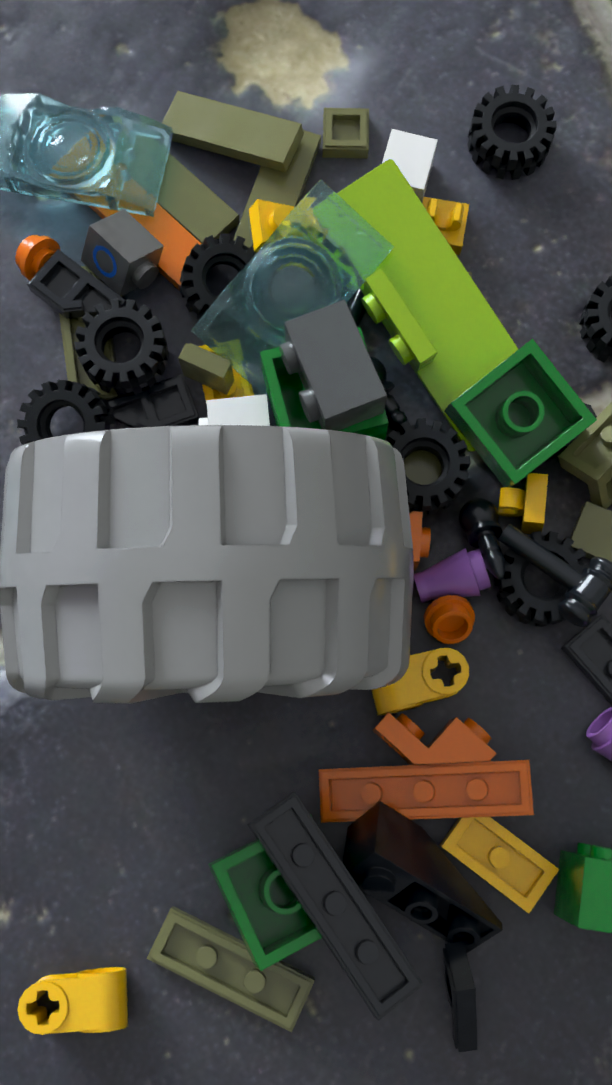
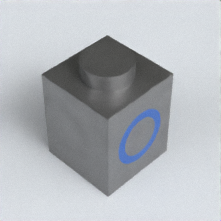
(122, 253)

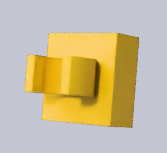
(450, 219)
(526, 503)

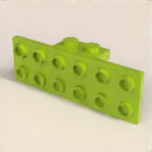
(426, 293)

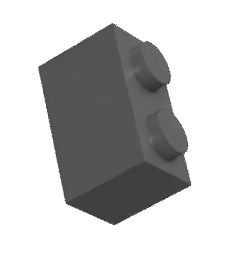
(332, 367)

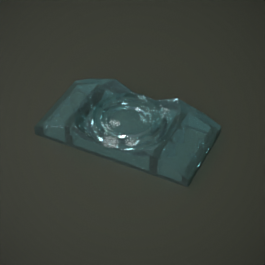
(82, 154)
(305, 265)

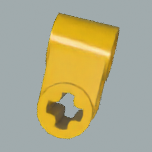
(417, 684)
(87, 1002)

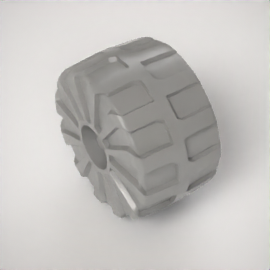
(205, 564)

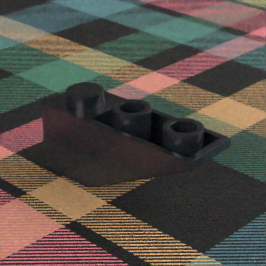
(412, 875)

